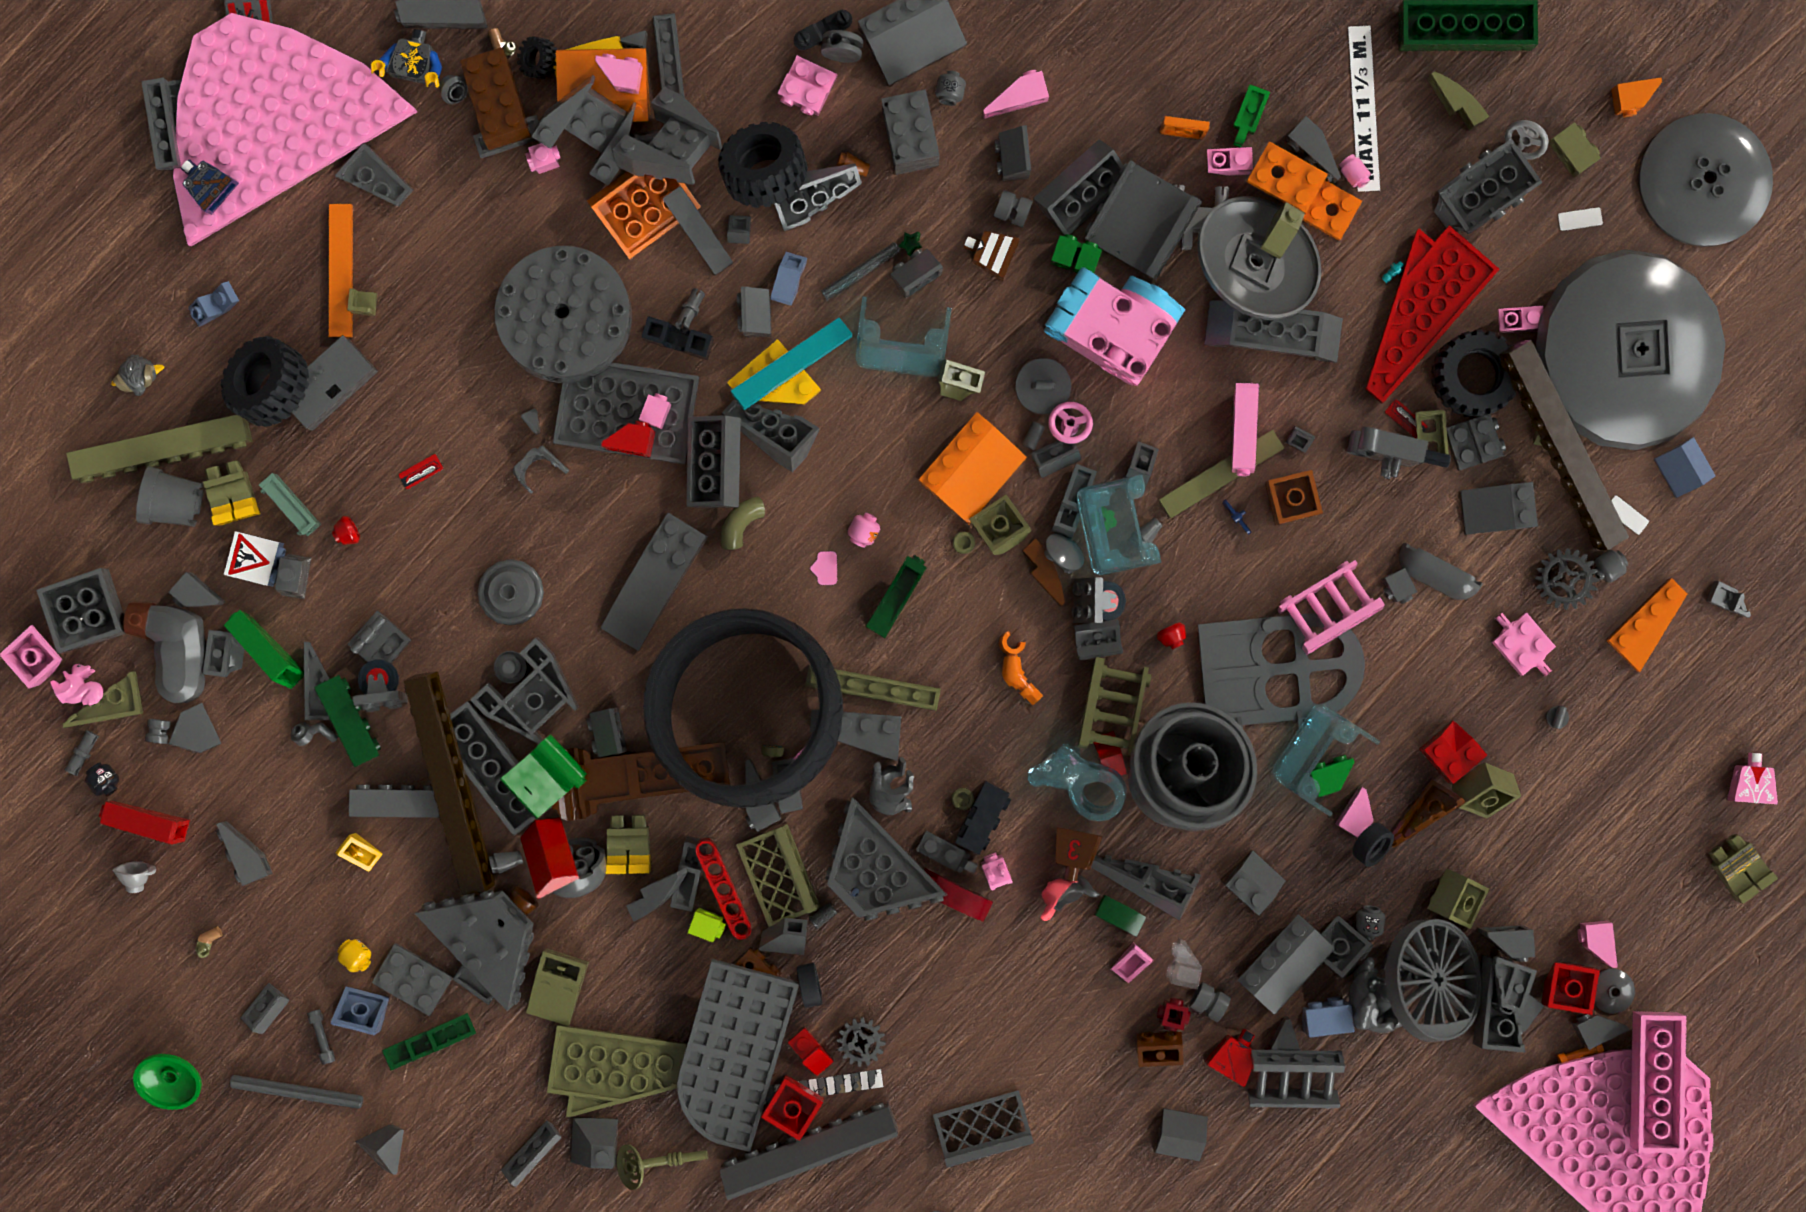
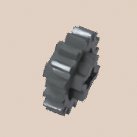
(851, 1044)

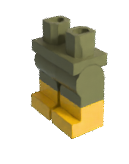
(230, 495)
(628, 838)

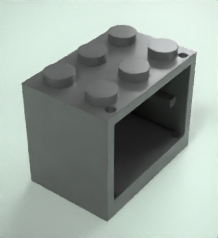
(910, 132)

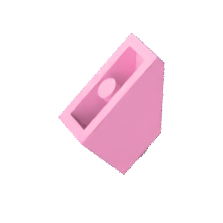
(1357, 813)
(1599, 940)

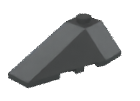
(816, 193)
(778, 435)

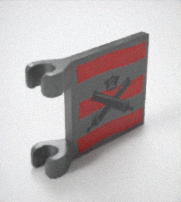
(250, 8)

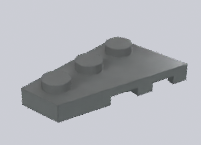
(374, 175)

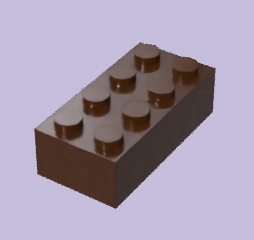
(495, 98)

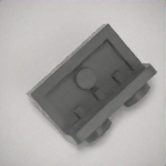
(1098, 639)

